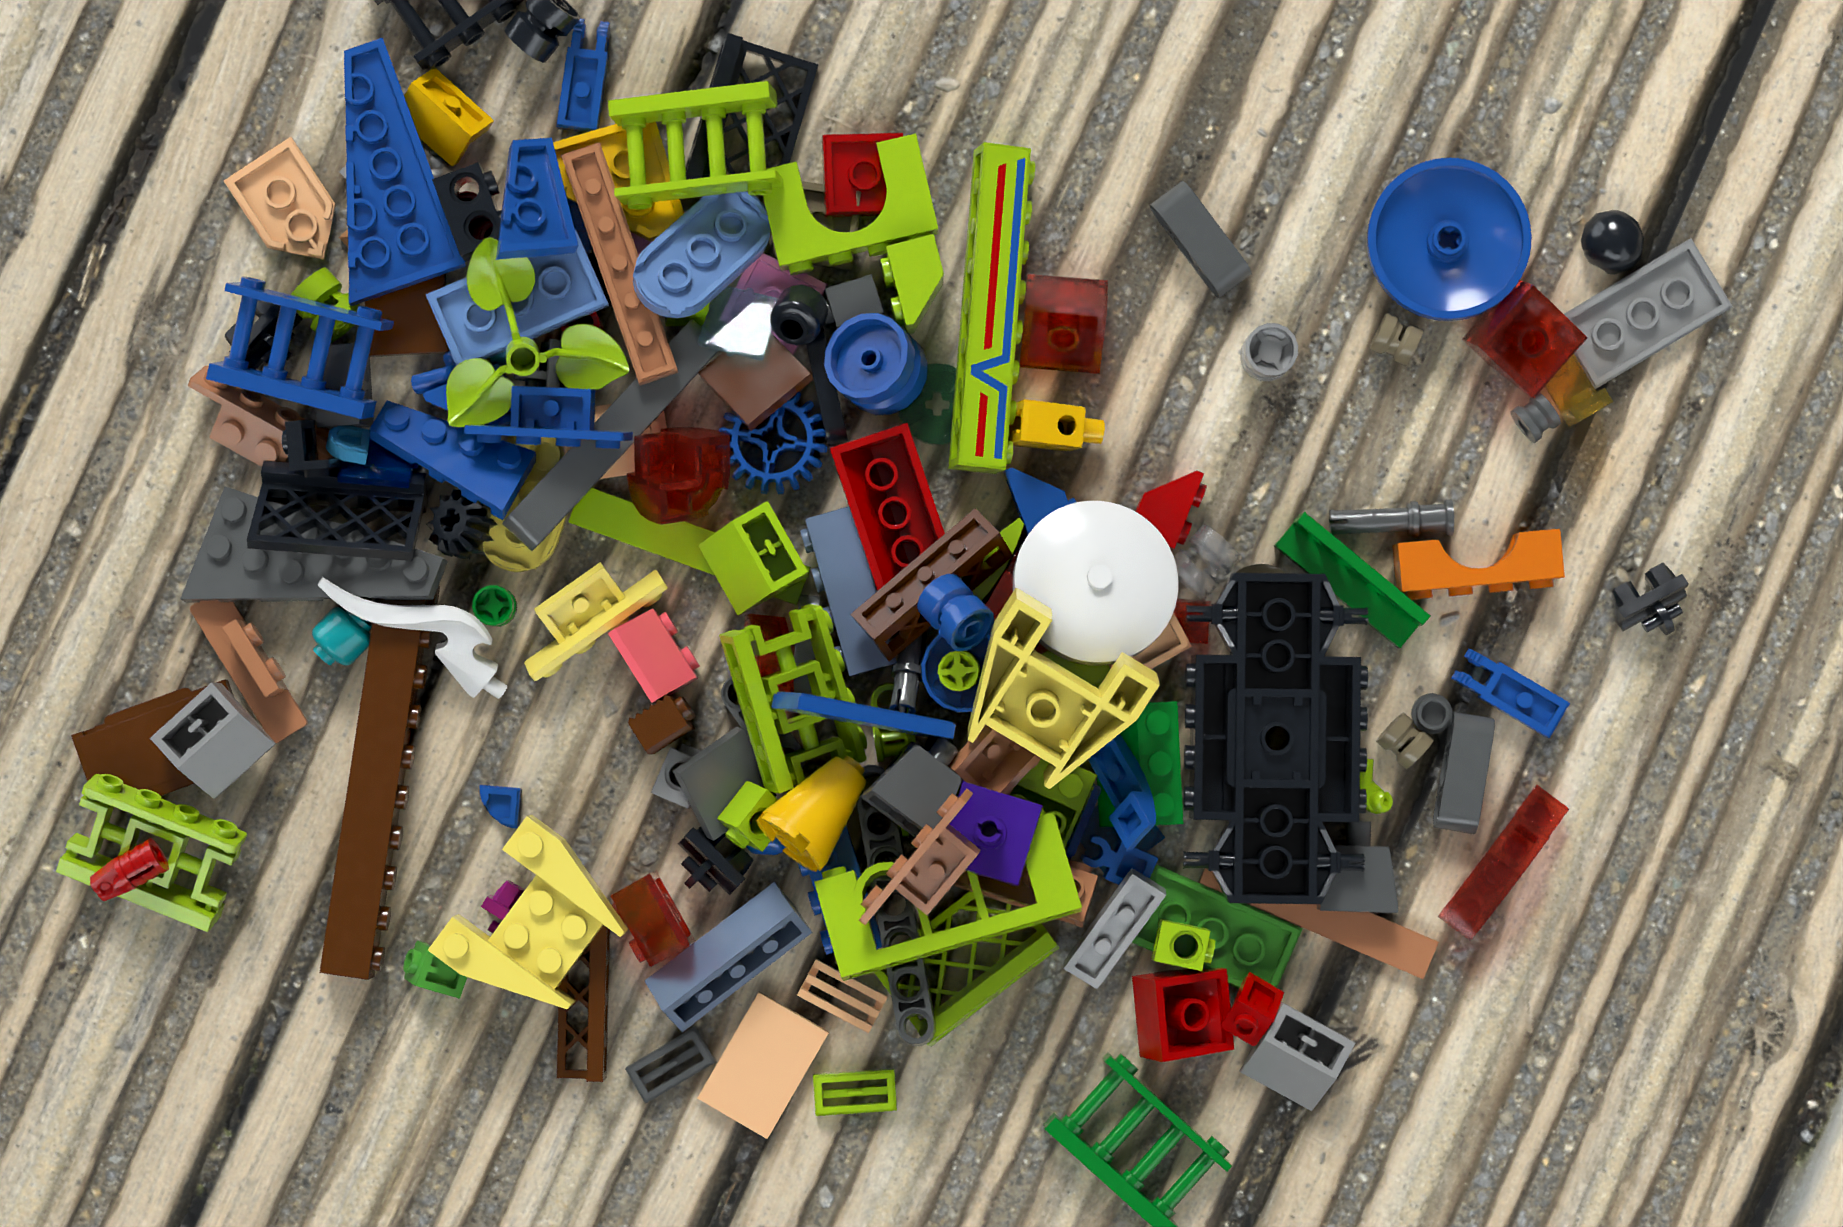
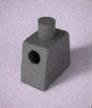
(916, 786)
(1367, 890)

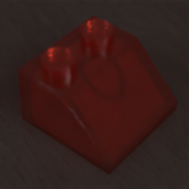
(1063, 323)
(1525, 338)
(652, 919)

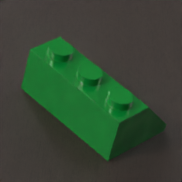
(1157, 749)

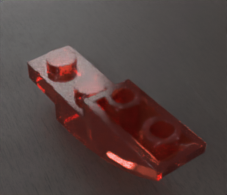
(1503, 862)

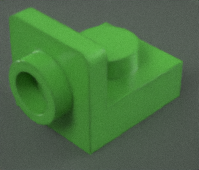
(431, 973)

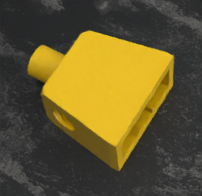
(1038, 426)

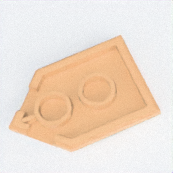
(285, 201)

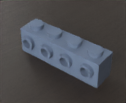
(847, 583)
(691, 981)

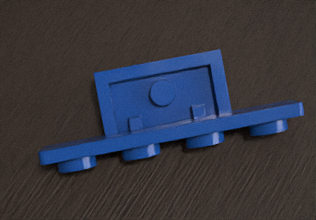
(551, 413)

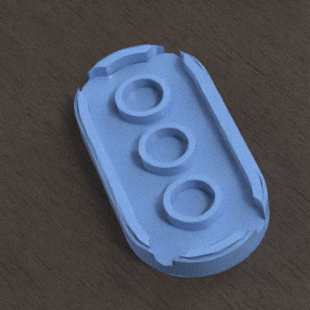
(701, 254)

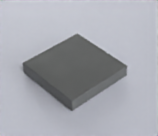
(716, 777)

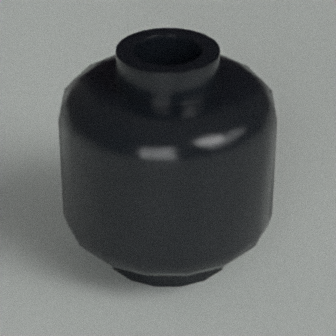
(799, 315)

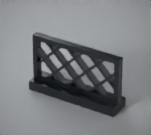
(726, 73)
(300, 492)

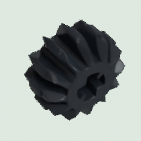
(460, 526)

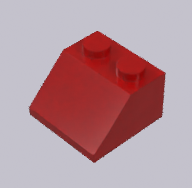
(1182, 1013)

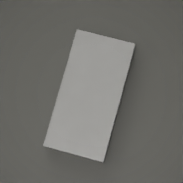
(1646, 312)

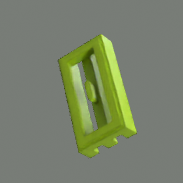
(820, 1094)

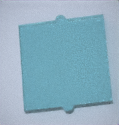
(738, 323)

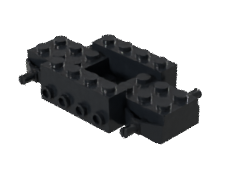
(1275, 799)

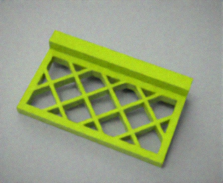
(988, 984)

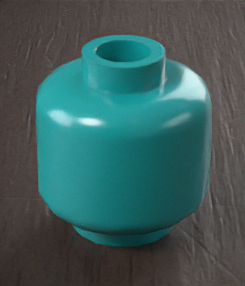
(341, 637)

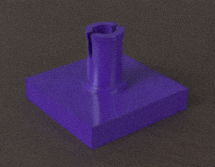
(1000, 828)

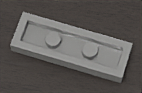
(1114, 928)

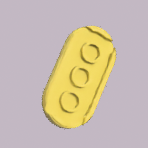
(507, 544)

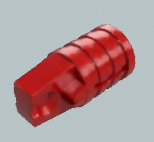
(129, 870)

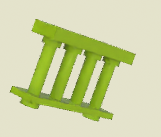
(672, 110)

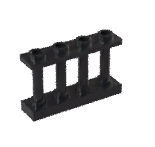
(466, 32)

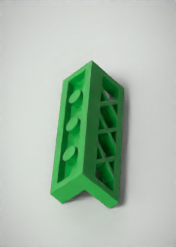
(1352, 579)

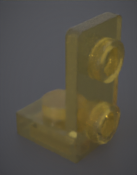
(1575, 393)

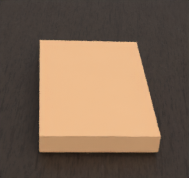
(763, 1065)

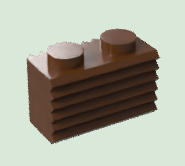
(662, 723)

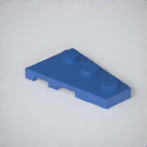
(534, 204)

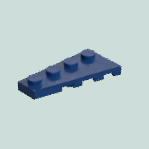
(479, 469)

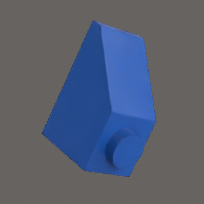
(1034, 497)

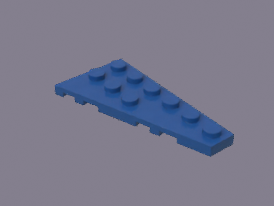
(392, 205)

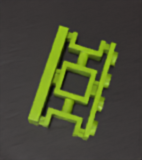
(756, 695)
(168, 821)

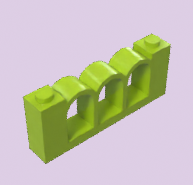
(855, 943)

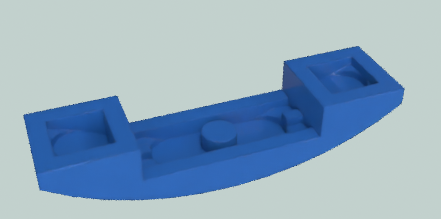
(1127, 790)

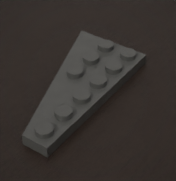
(232, 572)

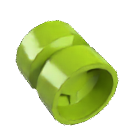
(326, 289)

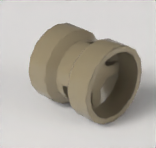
(1396, 339)
(1397, 734)

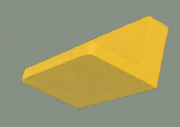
(445, 115)

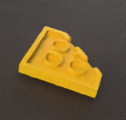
(613, 139)

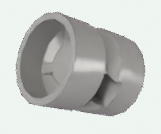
(1269, 352)

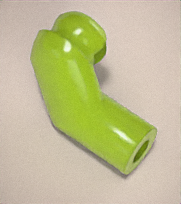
(1377, 799)

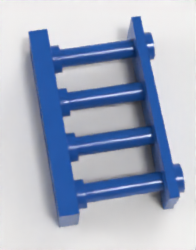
(273, 378)

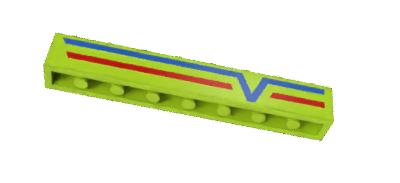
(990, 308)

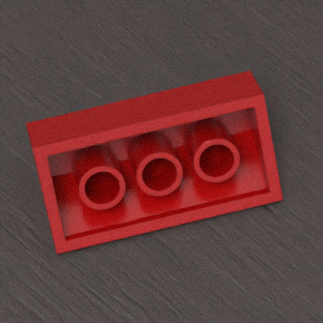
(888, 499)

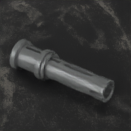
(1413, 519)

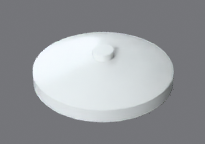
(1103, 579)

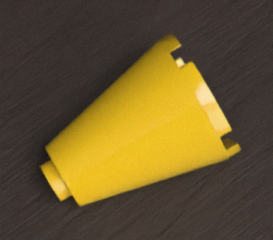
(815, 812)

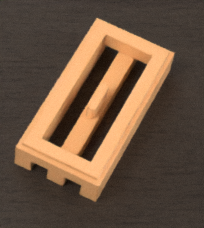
(873, 1012)

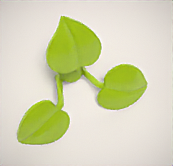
(481, 394)

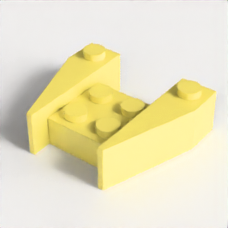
(1045, 703)
(544, 927)

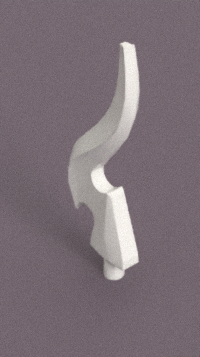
(459, 626)

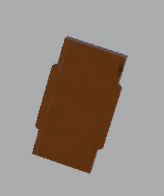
(125, 748)

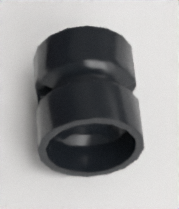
(540, 26)

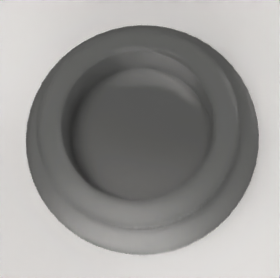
(1431, 713)

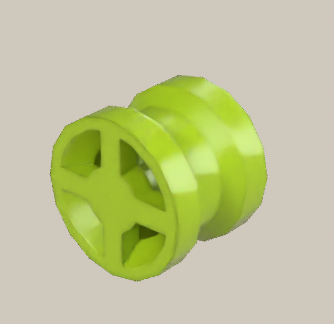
(952, 670)

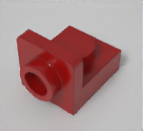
(1253, 1009)

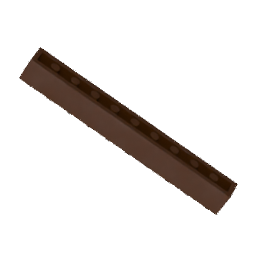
(375, 799)

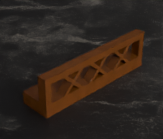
(956, 552)
(597, 1014)

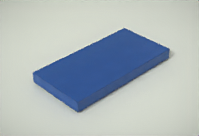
(863, 715)

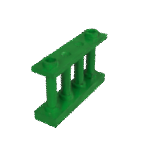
(1099, 1156)

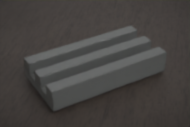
(700, 1047)

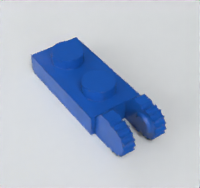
(584, 81)
(1514, 695)

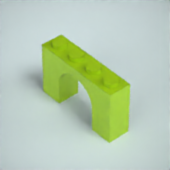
(905, 216)

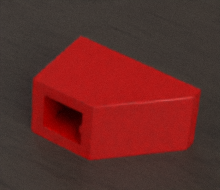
(1170, 505)

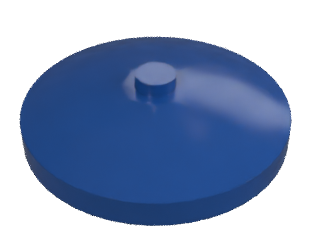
(1449, 239)

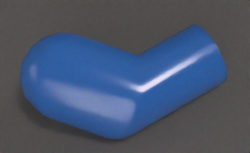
(435, 378)

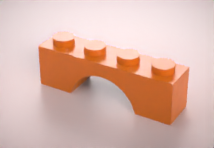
(1529, 558)

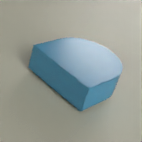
(348, 443)

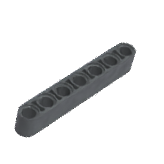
(586, 464)
(893, 926)

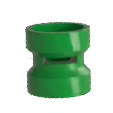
(487, 606)

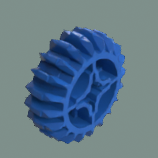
(767, 474)

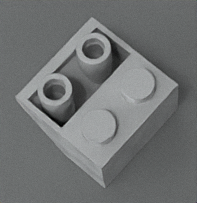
(213, 740)
(1298, 1057)

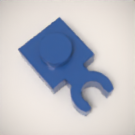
(1120, 860)

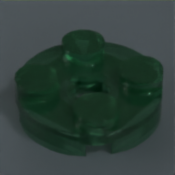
(921, 421)

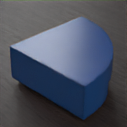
(502, 803)

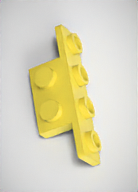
(586, 612)

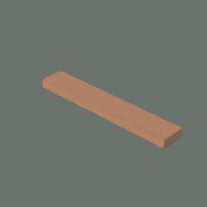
(617, 261)
(1356, 930)

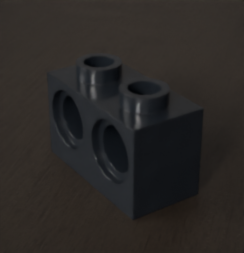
(464, 215)

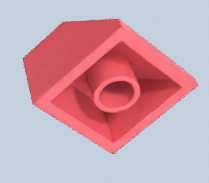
(655, 655)

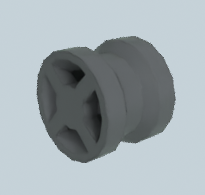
(1535, 417)

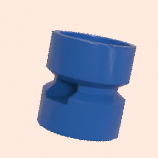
(955, 612)

